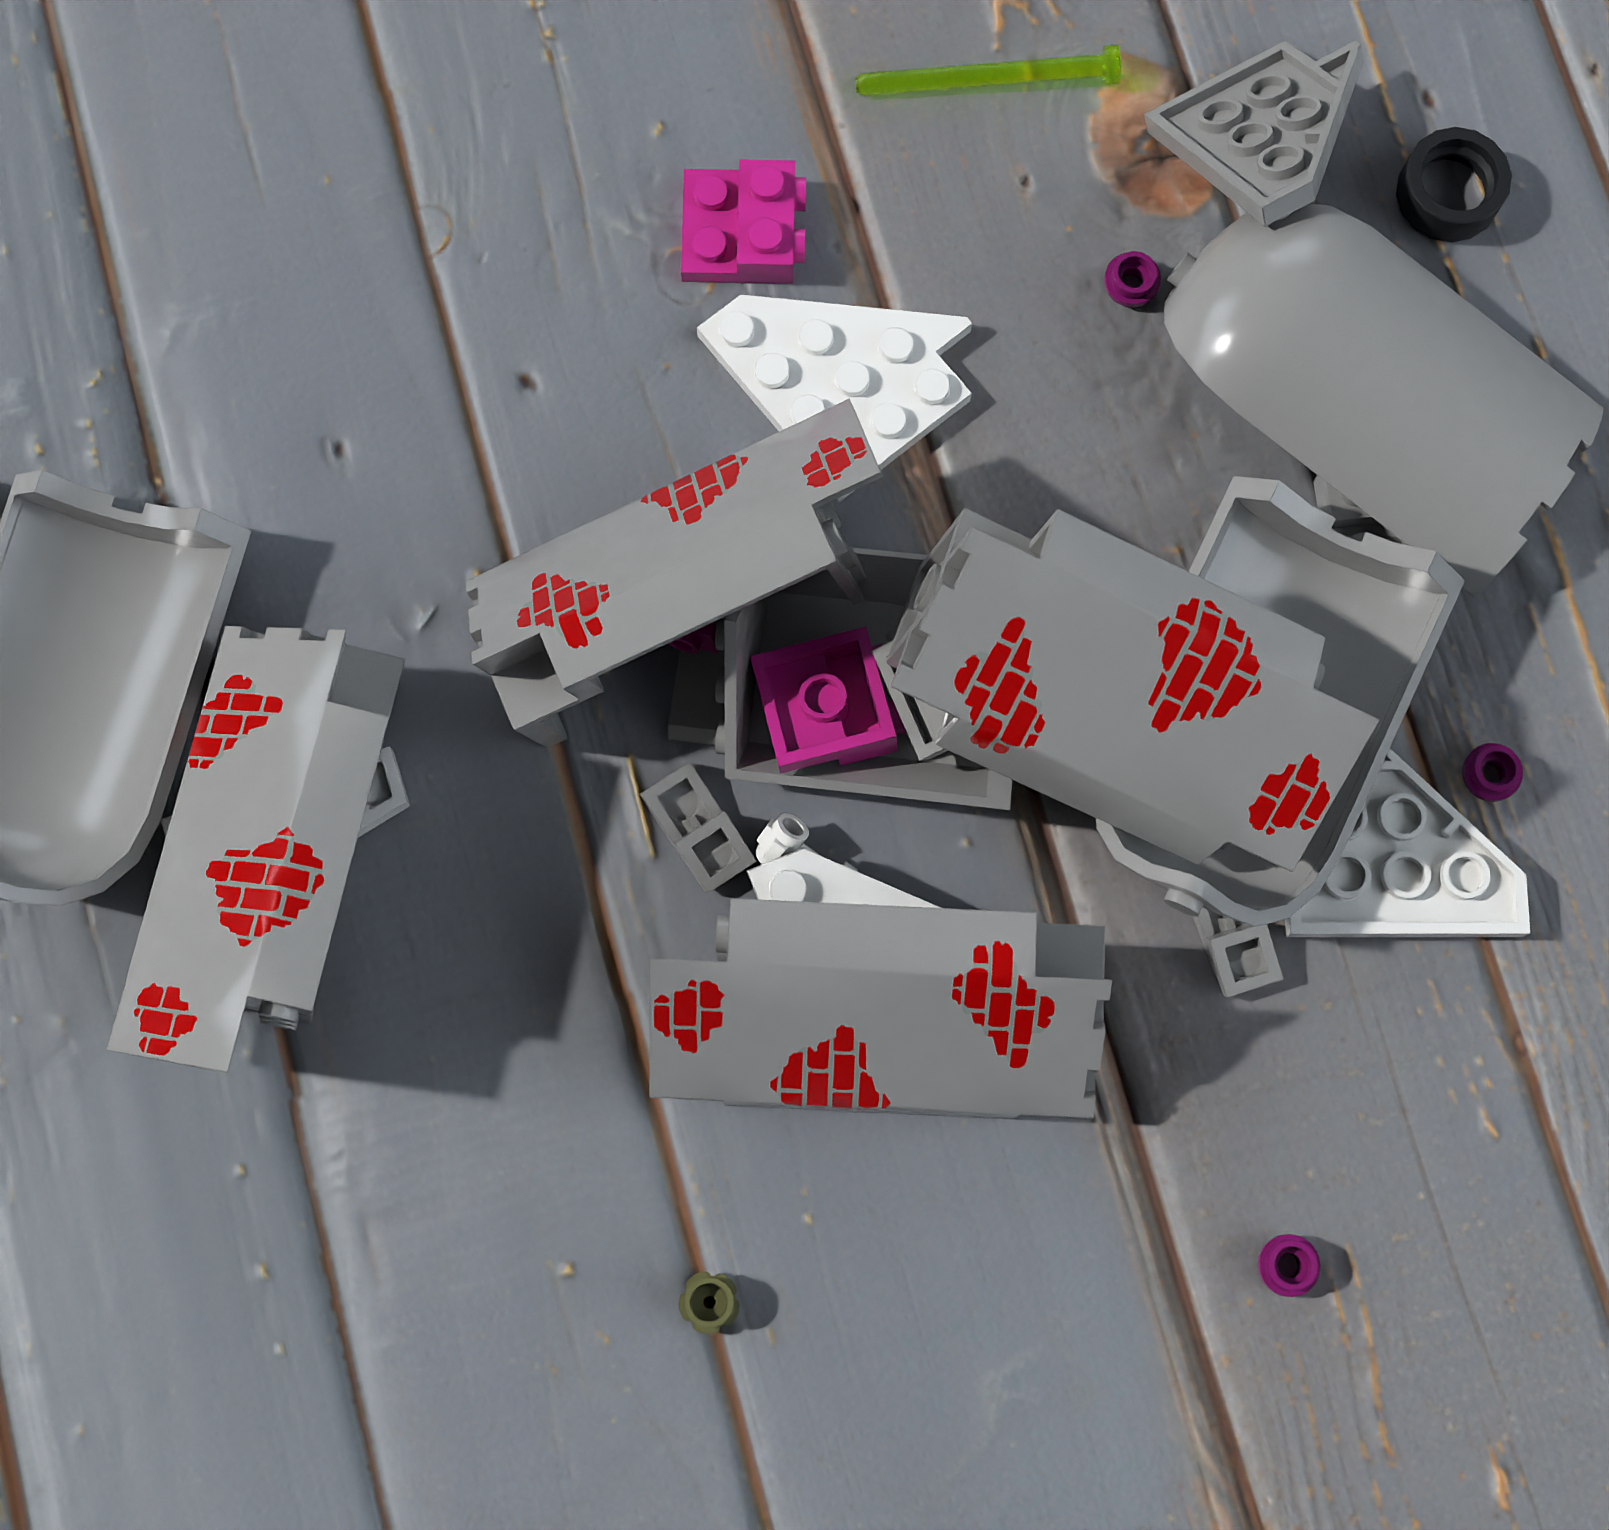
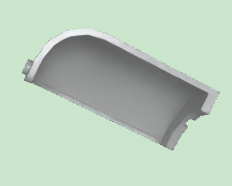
(1381, 382)
(1381, 623)
(98, 675)

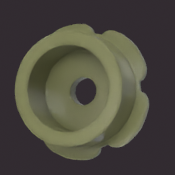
(725, 1309)

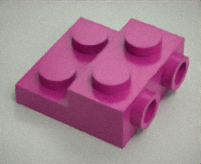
(742, 223)
(826, 701)

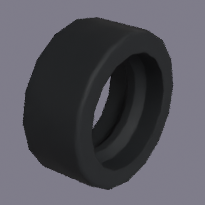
(1475, 152)

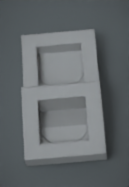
(697, 827)
(1238, 953)

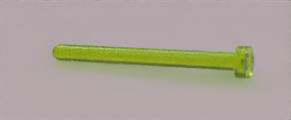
(990, 74)

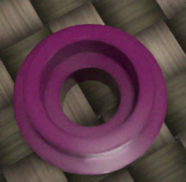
(1137, 265)
(1504, 761)
(1307, 1261)

